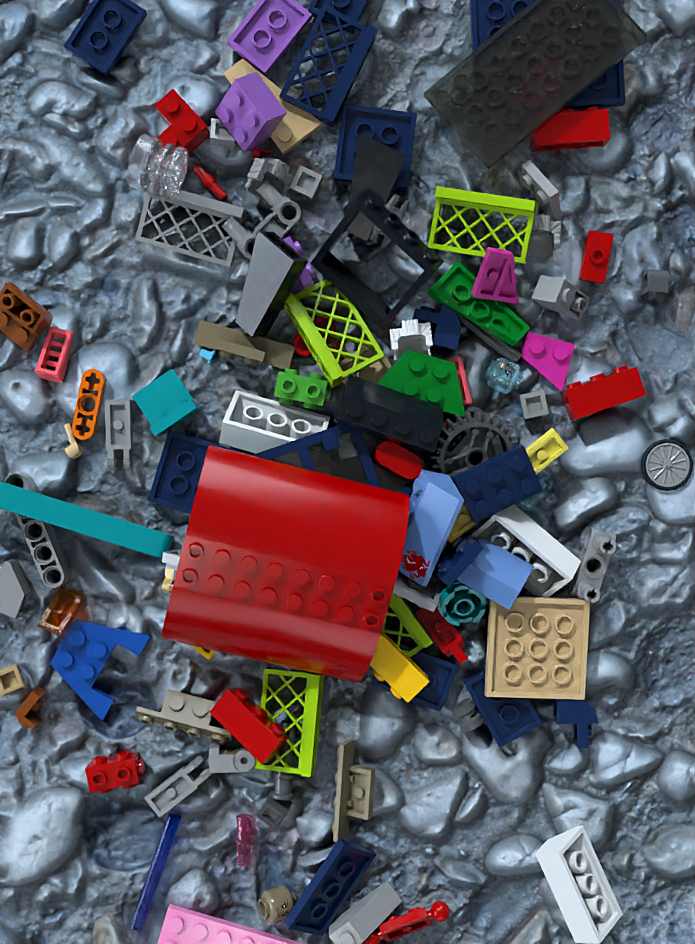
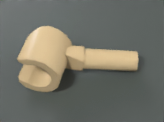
(75, 448)

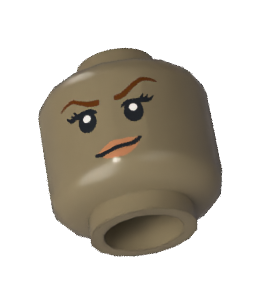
(276, 903)

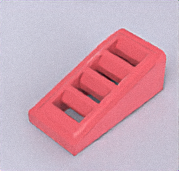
(60, 366)

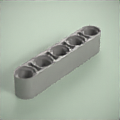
(37, 543)

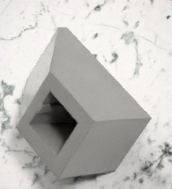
(560, 297)
(13, 589)

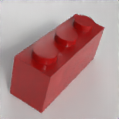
(572, 130)
(602, 392)
(249, 724)

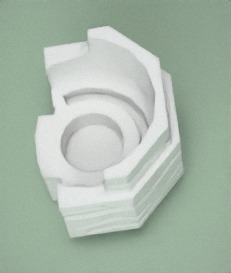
(411, 336)

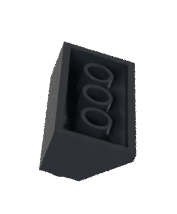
(389, 415)

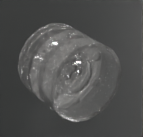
(157, 167)
(417, 222)

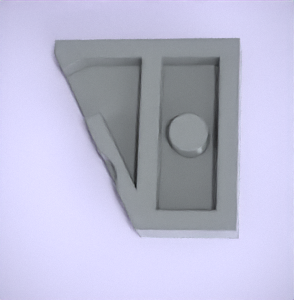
(542, 190)

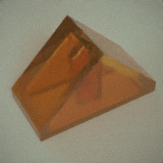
(61, 612)

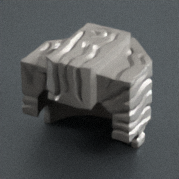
(272, 170)
(544, 237)

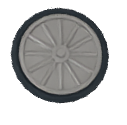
(666, 464)

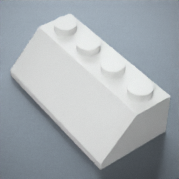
(262, 424)
(527, 540)
(579, 885)

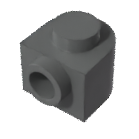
(655, 284)

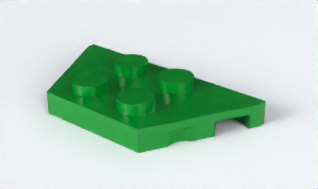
(426, 379)

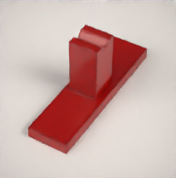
(257, 152)

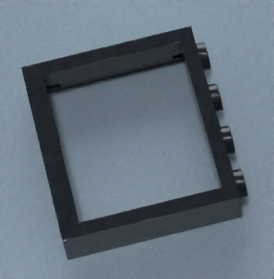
(351, 285)

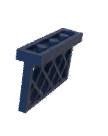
(349, 71)

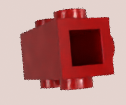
(108, 773)

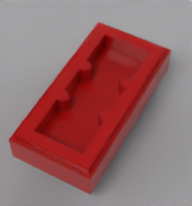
(595, 257)

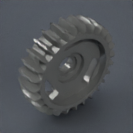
(476, 439)

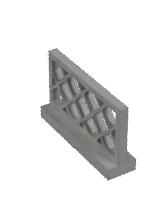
(200, 204)

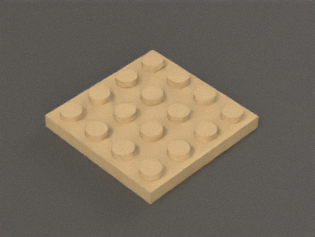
(537, 648)

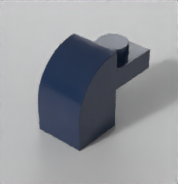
(446, 326)
(576, 713)

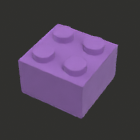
(250, 111)

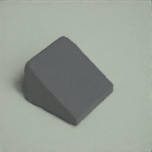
(274, 810)

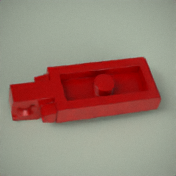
(442, 633)

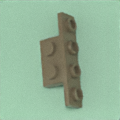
(237, 343)
(187, 714)
(353, 791)

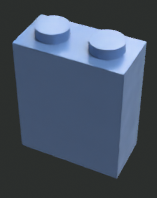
(496, 574)

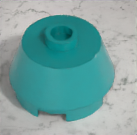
(461, 603)

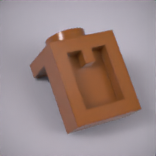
(27, 710)

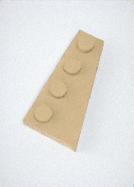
(296, 123)

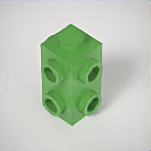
(309, 390)

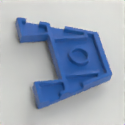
(86, 654)

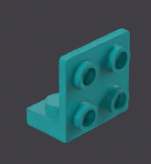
(166, 403)

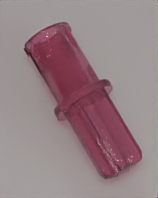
(244, 839)

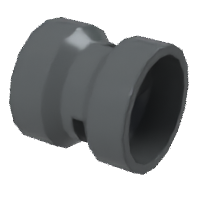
(467, 715)

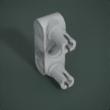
(271, 223)
(598, 546)

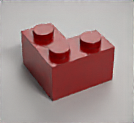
(185, 126)

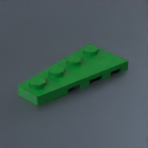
(493, 316)

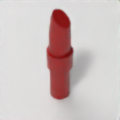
(210, 182)

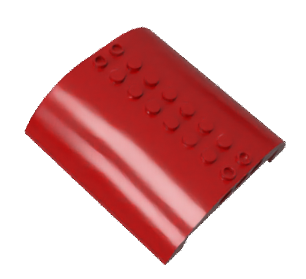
(287, 565)

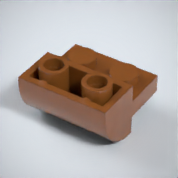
(22, 316)

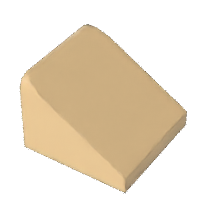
(10, 680)

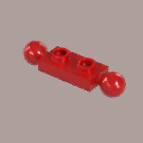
(414, 920)

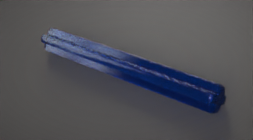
(155, 872)

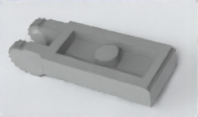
(119, 431)
(176, 788)

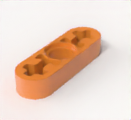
(100, 388)

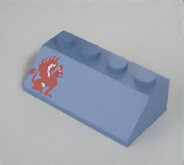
(431, 518)

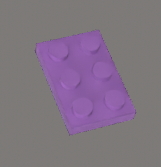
(269, 32)

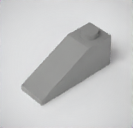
(364, 916)

